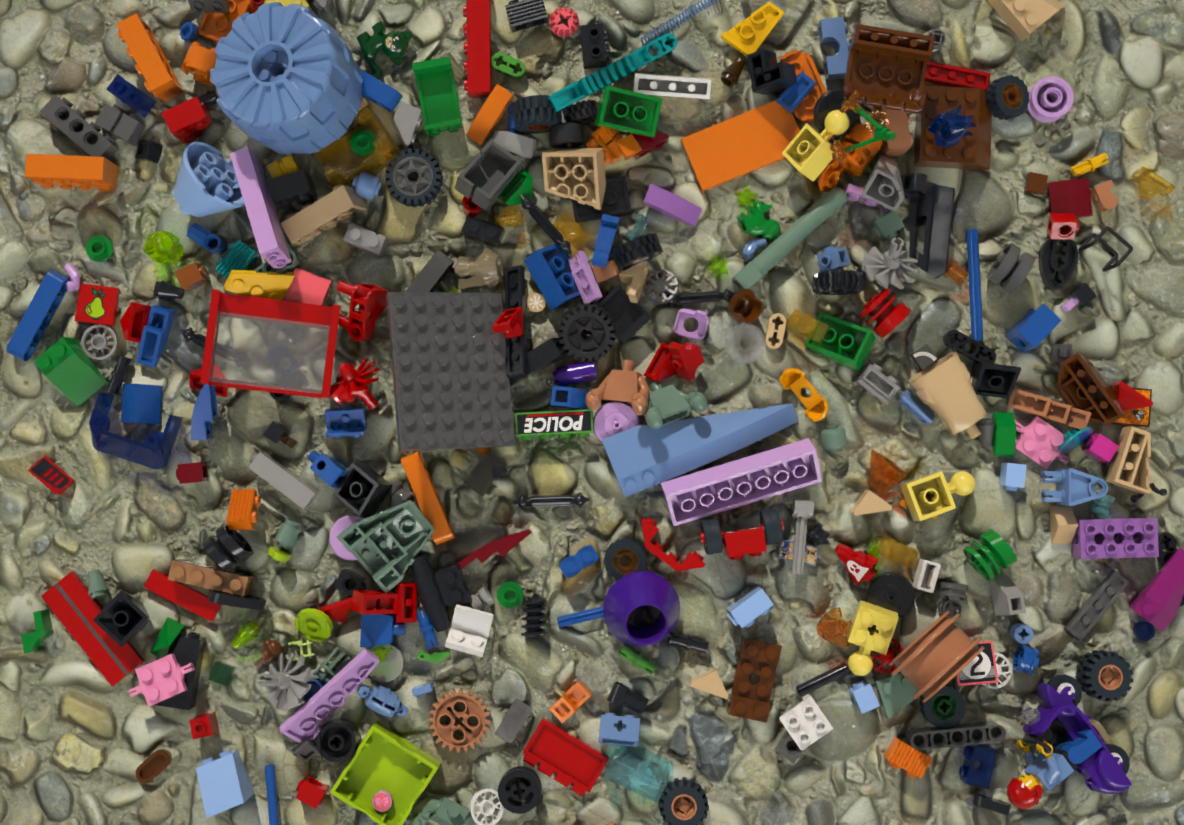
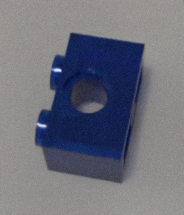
(131, 95)
(981, 775)

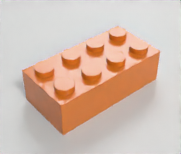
(149, 58)
(71, 171)

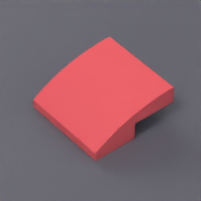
(308, 288)

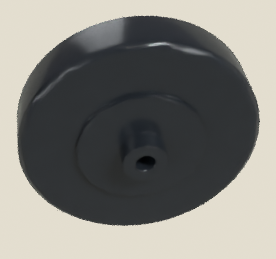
(829, 102)
(892, 592)

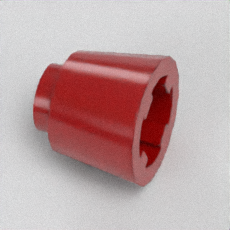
(470, 207)

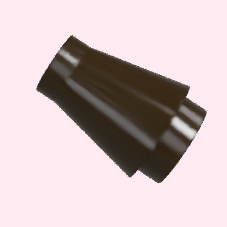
(732, 73)

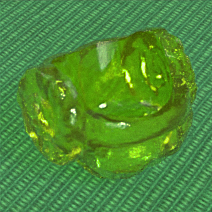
(163, 247)

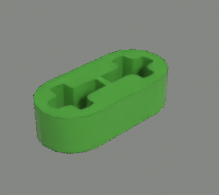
(509, 61)

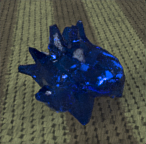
(951, 127)

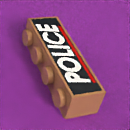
(210, 577)

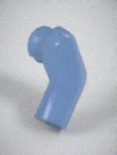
(751, 247)

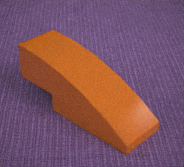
(490, 115)

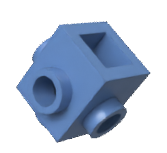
(833, 259)

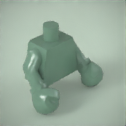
(671, 404)
(444, 813)

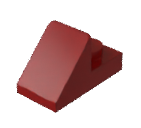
(510, 323)

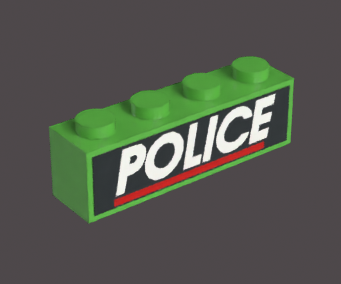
(554, 423)

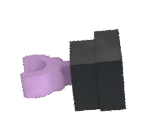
(1081, 295)

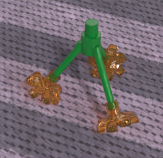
(876, 124)

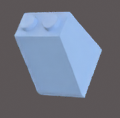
(223, 782)

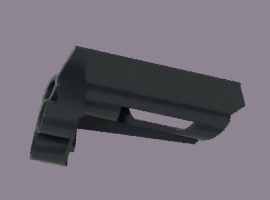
(931, 207)

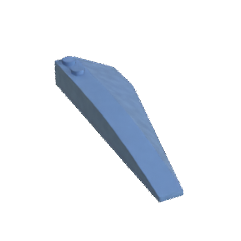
(651, 456)

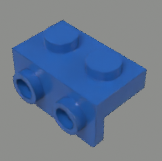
(345, 422)

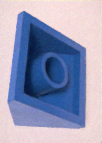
(141, 404)

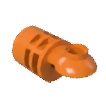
(855, 161)

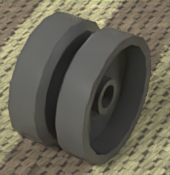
(1010, 267)

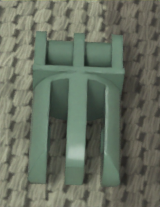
(331, 667)

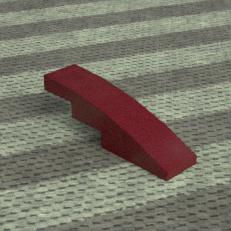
(500, 545)

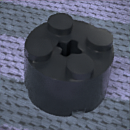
(330, 748)

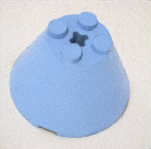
(206, 182)

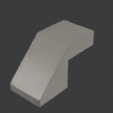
(515, 144)

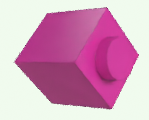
(1100, 447)

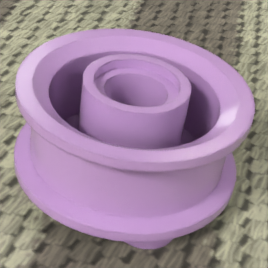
(1058, 91)

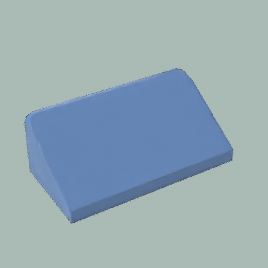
(916, 407)

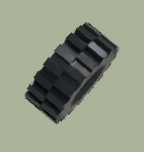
(637, 250)

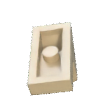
(635, 279)

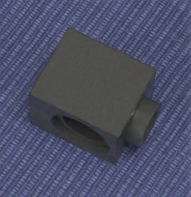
(789, 754)

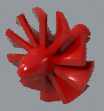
(355, 383)

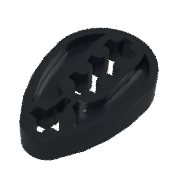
(1068, 262)
(233, 600)

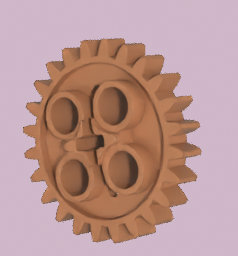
(472, 708)

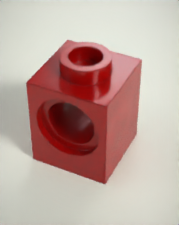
(1057, 220)
(204, 725)
(311, 791)

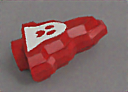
(857, 563)

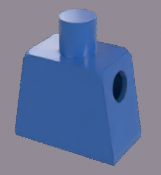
(327, 468)
(379, 629)

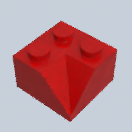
(188, 119)

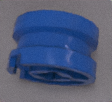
(1025, 659)

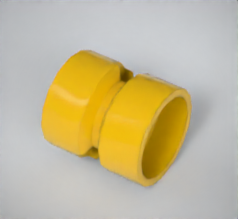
(287, 165)

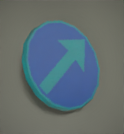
(1074, 439)

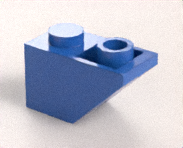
(568, 397)

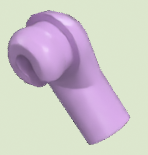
(74, 275)

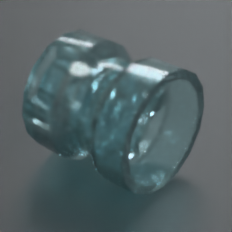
(1103, 505)

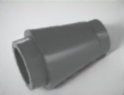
(986, 428)

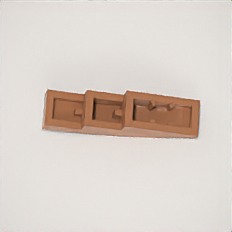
(1049, 409)

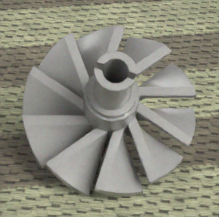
(887, 264)
(287, 685)

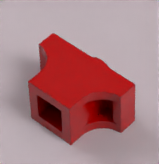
(685, 359)

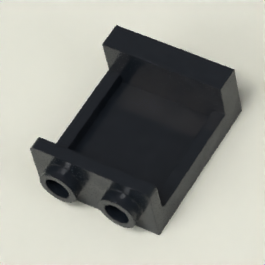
(626, 315)

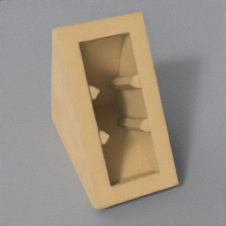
(868, 504)
(1062, 524)
(710, 683)

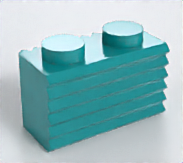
(238, 258)

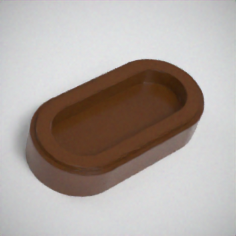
(153, 765)

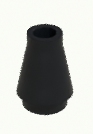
(165, 290)

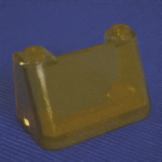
(341, 164)

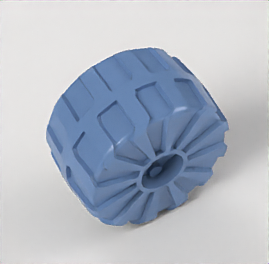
(287, 79)

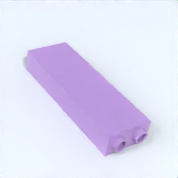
(260, 208)

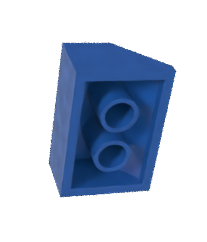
(553, 276)

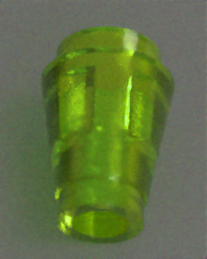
(246, 633)

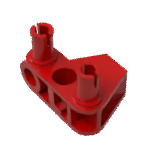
(371, 302)

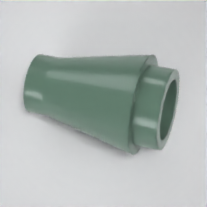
(96, 586)

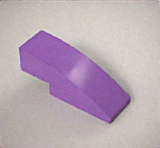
(672, 205)

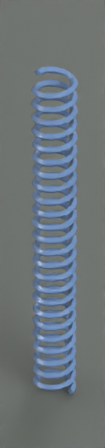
(710, 3)

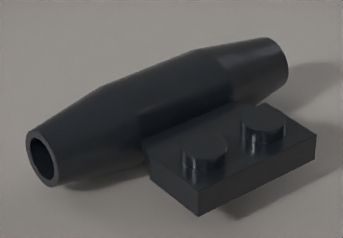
(439, 590)

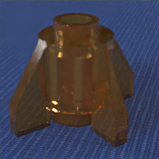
(833, 628)

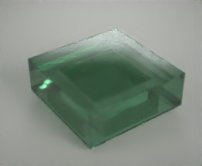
(221, 673)

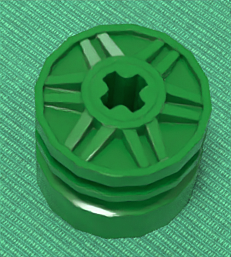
(990, 554)

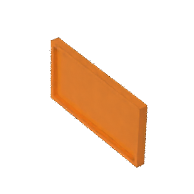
(740, 144)

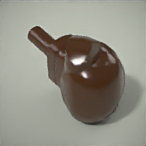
(271, 651)

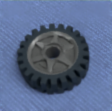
(413, 163)

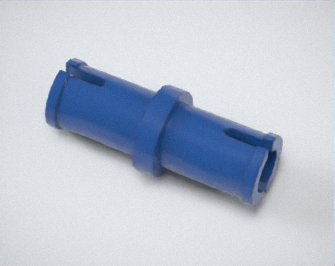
(427, 629)

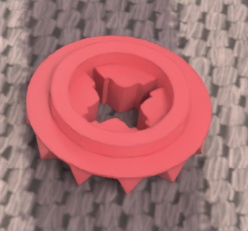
(560, 29)

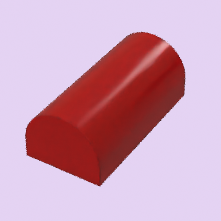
(406, 603)

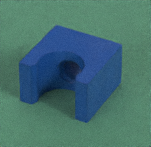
(1033, 328)

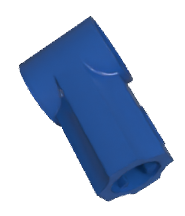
(206, 239)

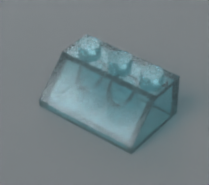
(638, 770)

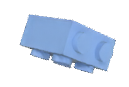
(749, 607)

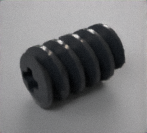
(534, 616)

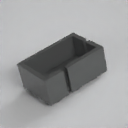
(489, 178)

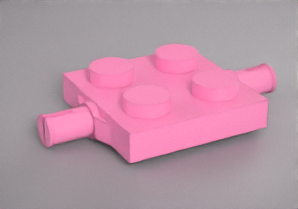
(1040, 442)
(161, 679)

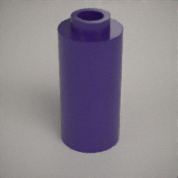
(575, 373)

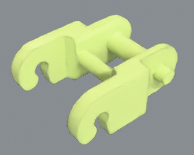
(300, 643)

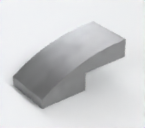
(513, 721)

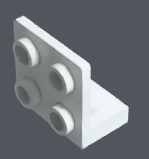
(469, 630)
(805, 722)

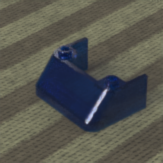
(152, 453)

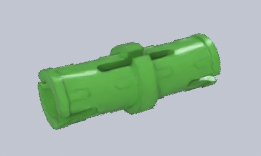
(637, 659)

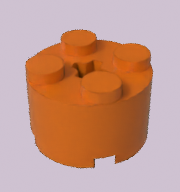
(199, 62)

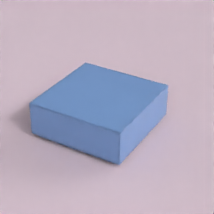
(423, 688)

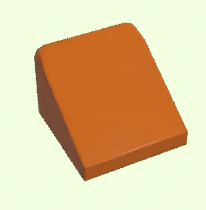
(628, 146)

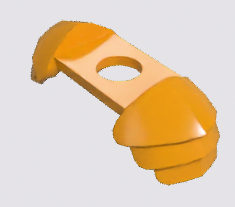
(816, 404)

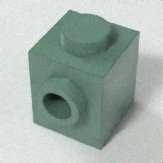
(887, 226)

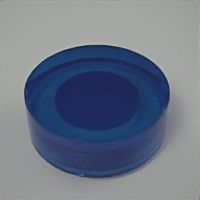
(1144, 630)

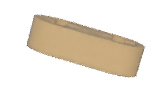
(779, 332)

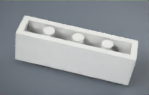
(672, 85)

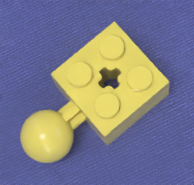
(811, 150)
(940, 493)
(878, 640)

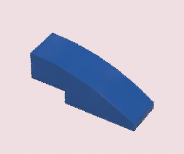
(155, 335)
(203, 413)

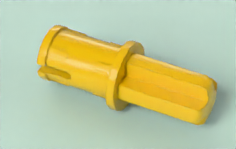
(1089, 165)

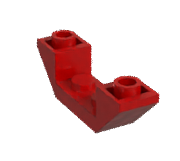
(690, 561)

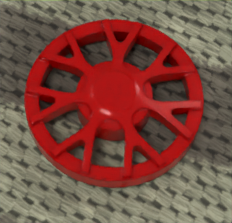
(887, 658)

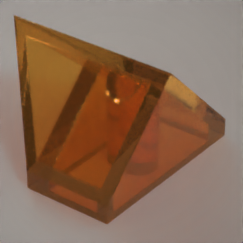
(883, 473)

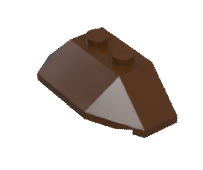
(1087, 390)

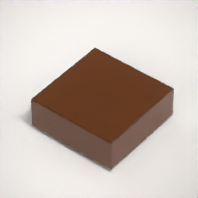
(1036, 183)

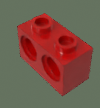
(374, 602)

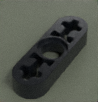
(959, 337)

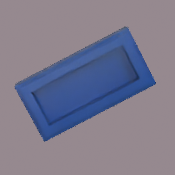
(796, 93)

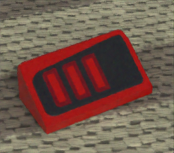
(51, 475)

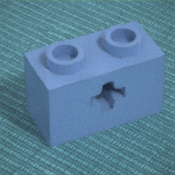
(629, 730)

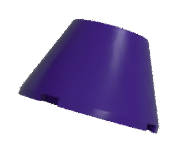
(638, 590)

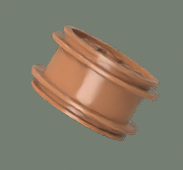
(936, 656)

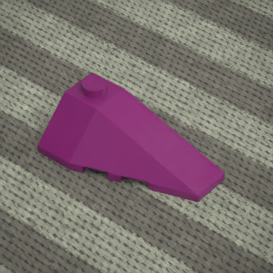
(1163, 594)

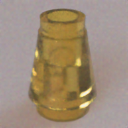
(511, 218)

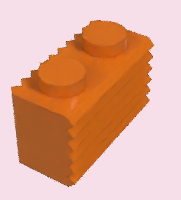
(243, 509)
(908, 758)

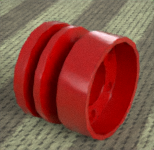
(884, 312)

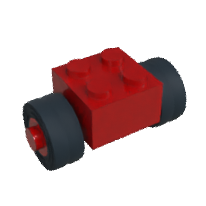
(742, 541)

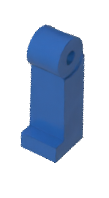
(605, 240)

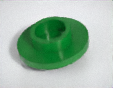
(362, 142)
(99, 248)
(510, 594)

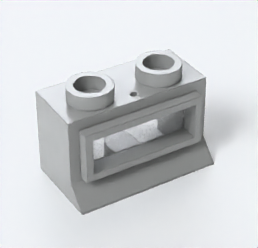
(877, 383)

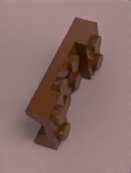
(750, 699)

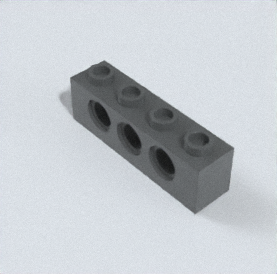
(58, 108)

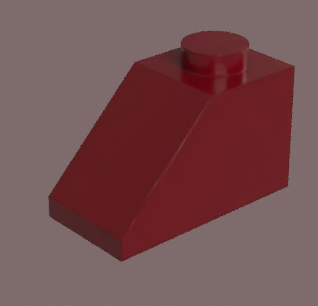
(649, 144)

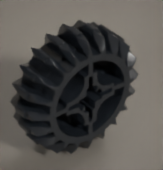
(838, 282)

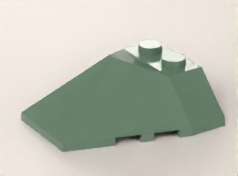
(388, 542)

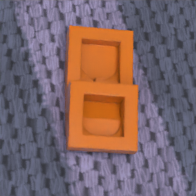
(570, 701)

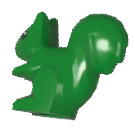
(755, 221)

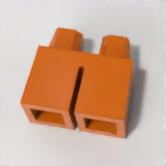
(606, 139)

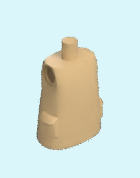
(950, 394)

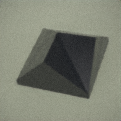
(122, 618)

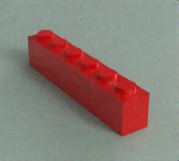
(478, 48)

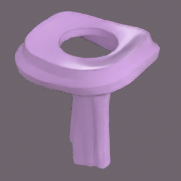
(700, 316)

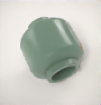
(833, 438)

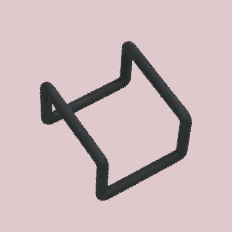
(1108, 266)

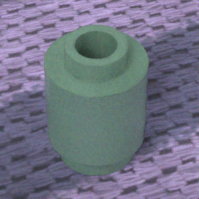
(287, 533)

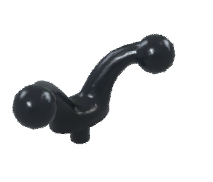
(1162, 492)

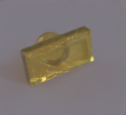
(1151, 183)
(572, 232)
(807, 326)
(897, 551)

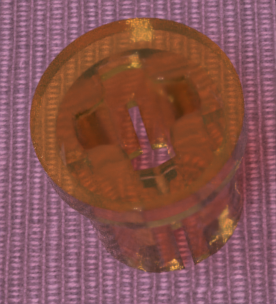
(956, 272)

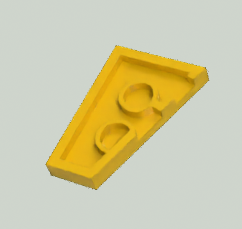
(752, 32)
(262, 285)

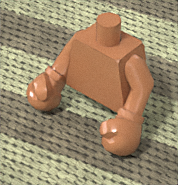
(621, 386)

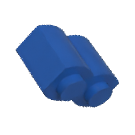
(583, 558)

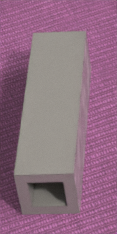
(283, 480)

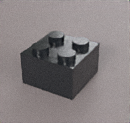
(362, 490)

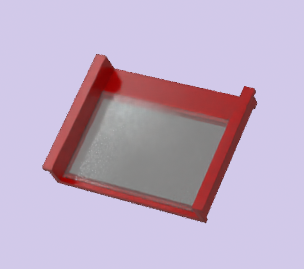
(270, 345)

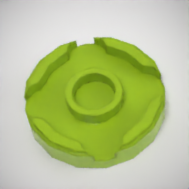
(314, 624)

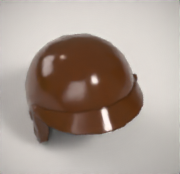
(745, 307)

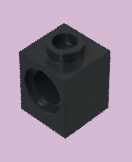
(344, 576)

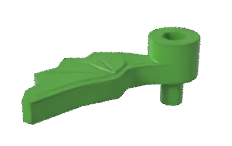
(433, 657)

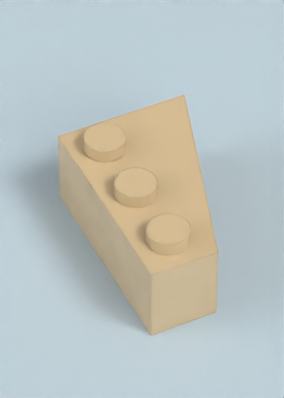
(1131, 461)

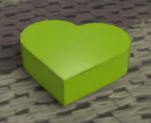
(279, 554)

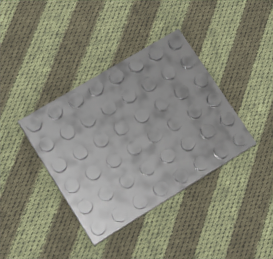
(449, 371)

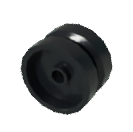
(228, 548)

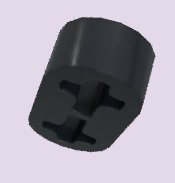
(991, 804)

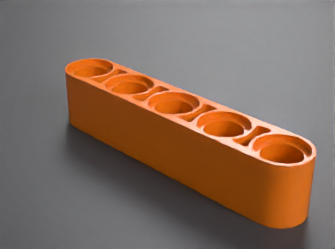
(427, 497)

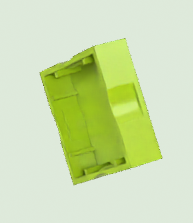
(386, 764)

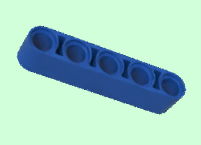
(379, 92)
(38, 316)

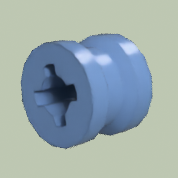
(1016, 632)

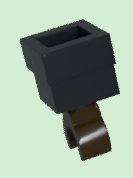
(276, 432)

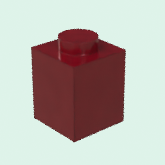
(192, 472)

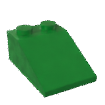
(628, 111)
(843, 342)
(71, 370)

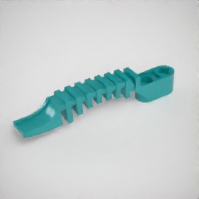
(613, 72)

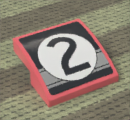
(981, 669)

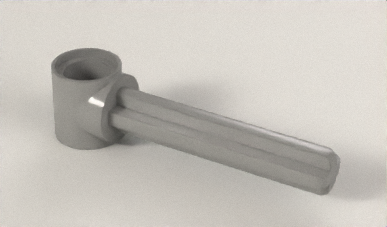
(802, 511)

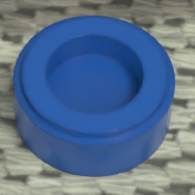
(189, 32)

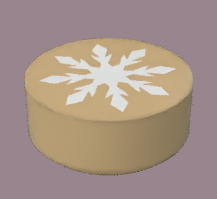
(536, 303)

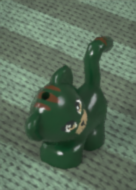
(393, 45)

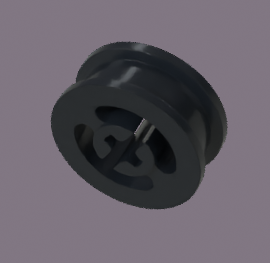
(504, 792)

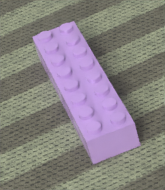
(741, 482)

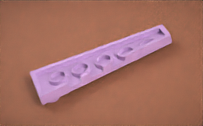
(309, 718)

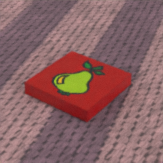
(97, 304)

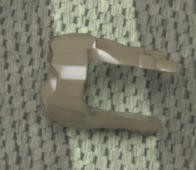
(486, 268)

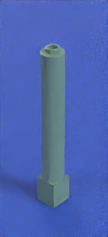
(789, 239)

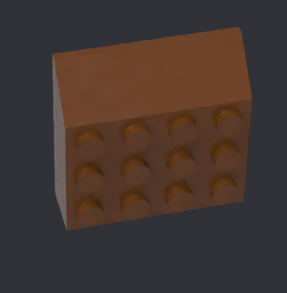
(971, 151)

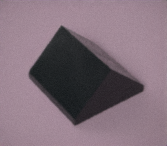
(994, 379)

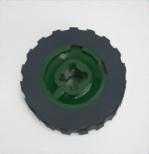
(944, 707)

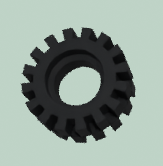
(581, 112)

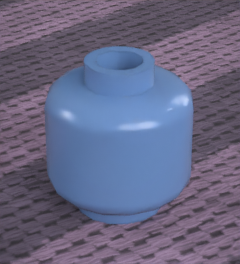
(366, 185)

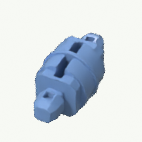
(382, 700)

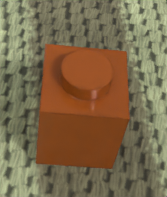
(192, 276)

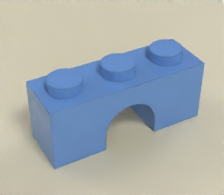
(834, 32)

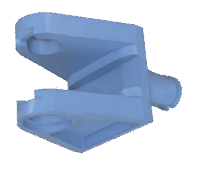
(1072, 487)

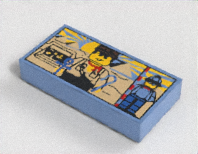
(786, 552)

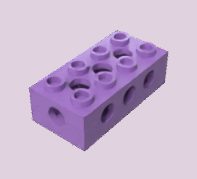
(1144, 543)

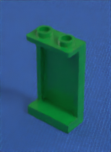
(438, 96)

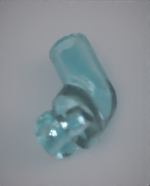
(639, 227)

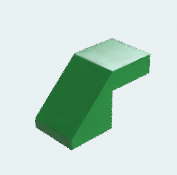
(1004, 434)
(32, 640)

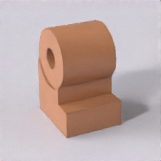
(1103, 197)
(605, 274)

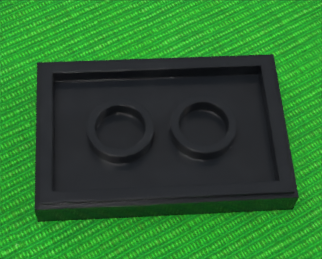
(615, 202)

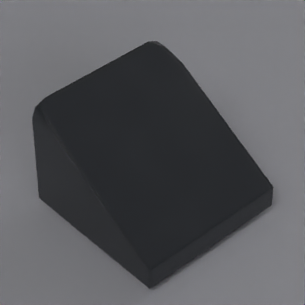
(149, 151)

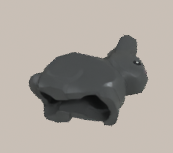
(398, 494)

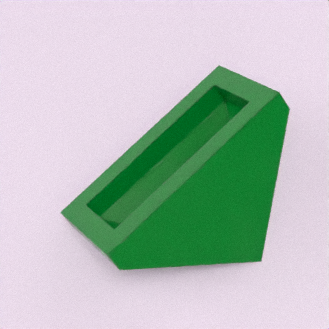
(519, 186)
(167, 638)

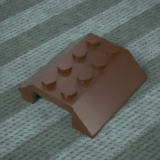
(888, 68)

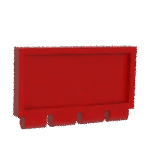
(565, 755)

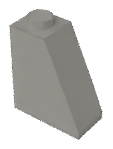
(885, 184)

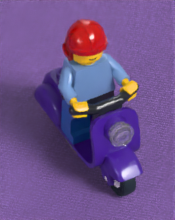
(1082, 749)

